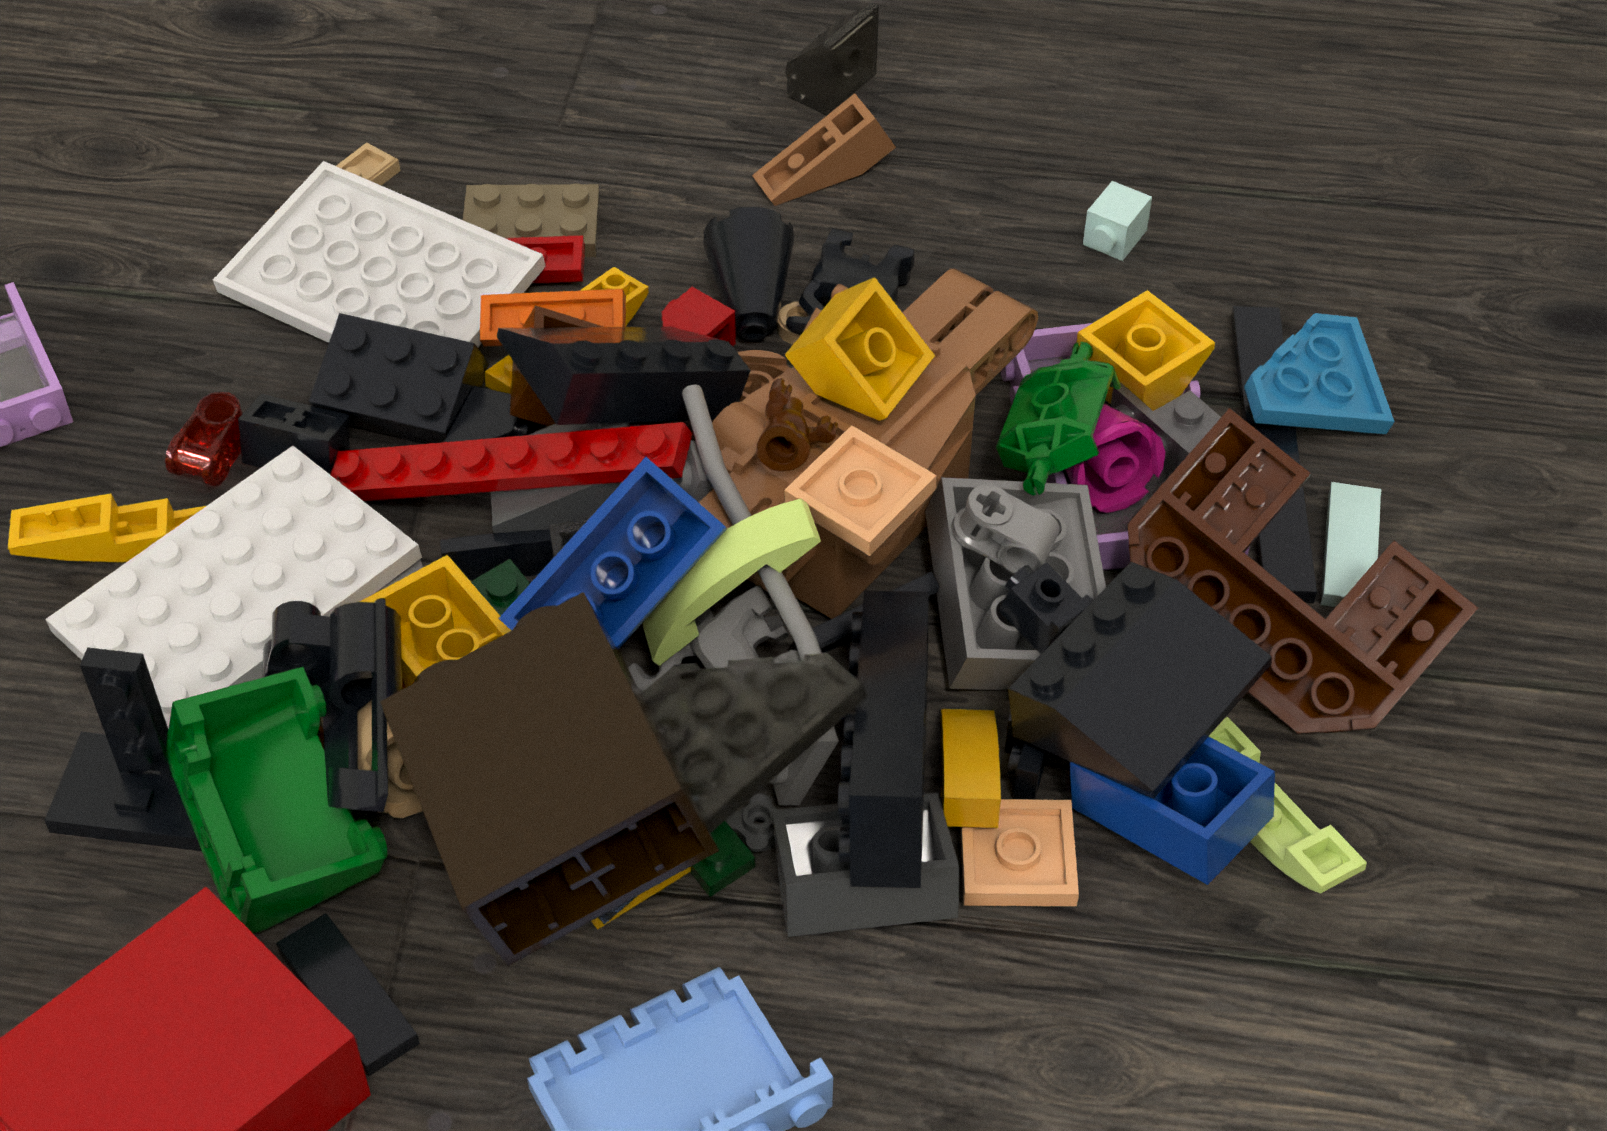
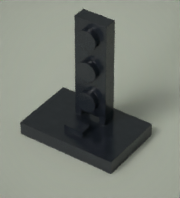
(122, 779)

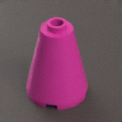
(1125, 461)

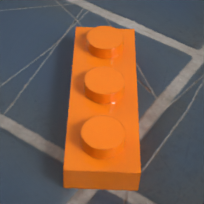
(512, 310)

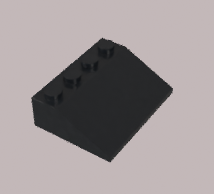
(624, 371)
(1136, 681)

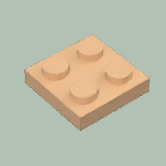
(862, 489)
(1024, 859)

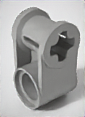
(1009, 531)

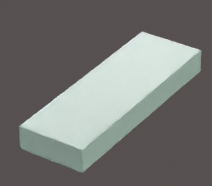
(1349, 538)

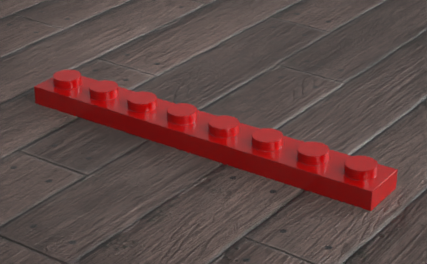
(512, 462)

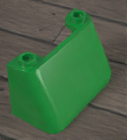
(260, 801)

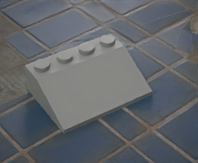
(978, 641)

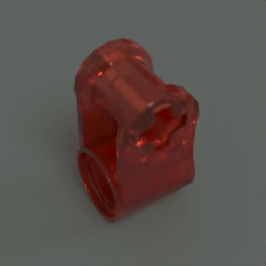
(208, 440)

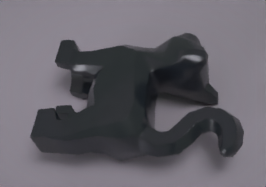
(839, 268)

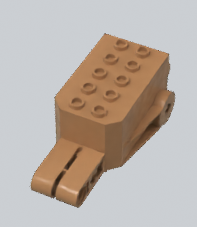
(932, 425)

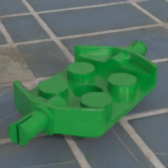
(1055, 417)

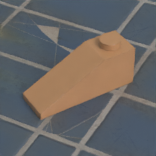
(828, 153)

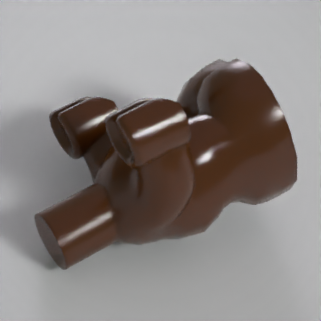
(785, 434)

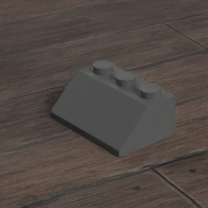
(818, 888)

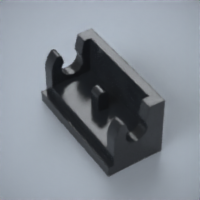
(277, 424)

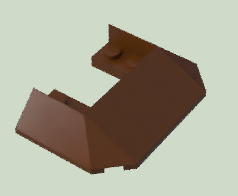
(1323, 671)

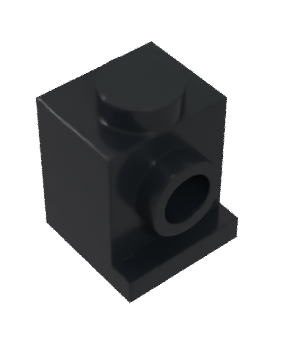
(1041, 604)

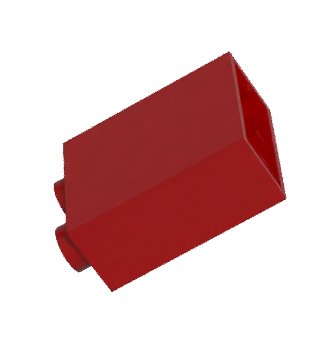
(182, 1036)

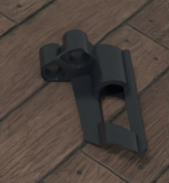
(352, 661)

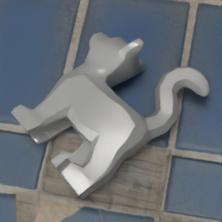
(727, 636)

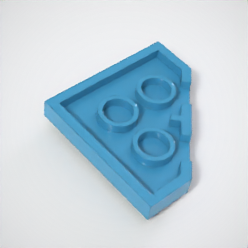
(1321, 380)

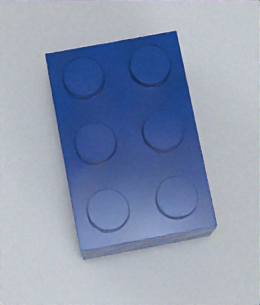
(1196, 819)

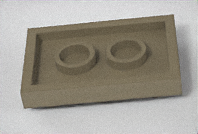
(536, 211)

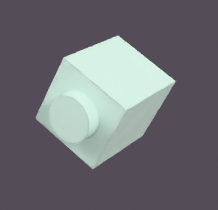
(1117, 220)

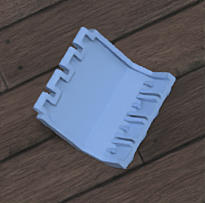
(681, 1069)

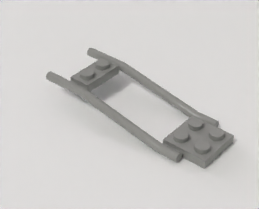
(701, 474)

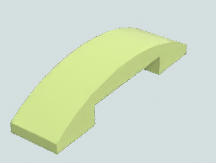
(769, 537)
(1290, 838)

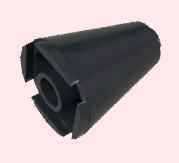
(750, 266)

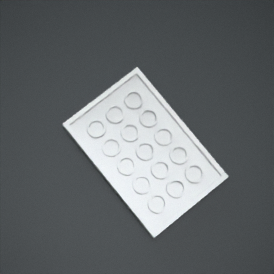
(373, 257)
(209, 587)

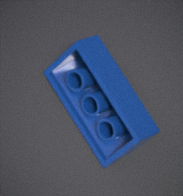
(626, 554)

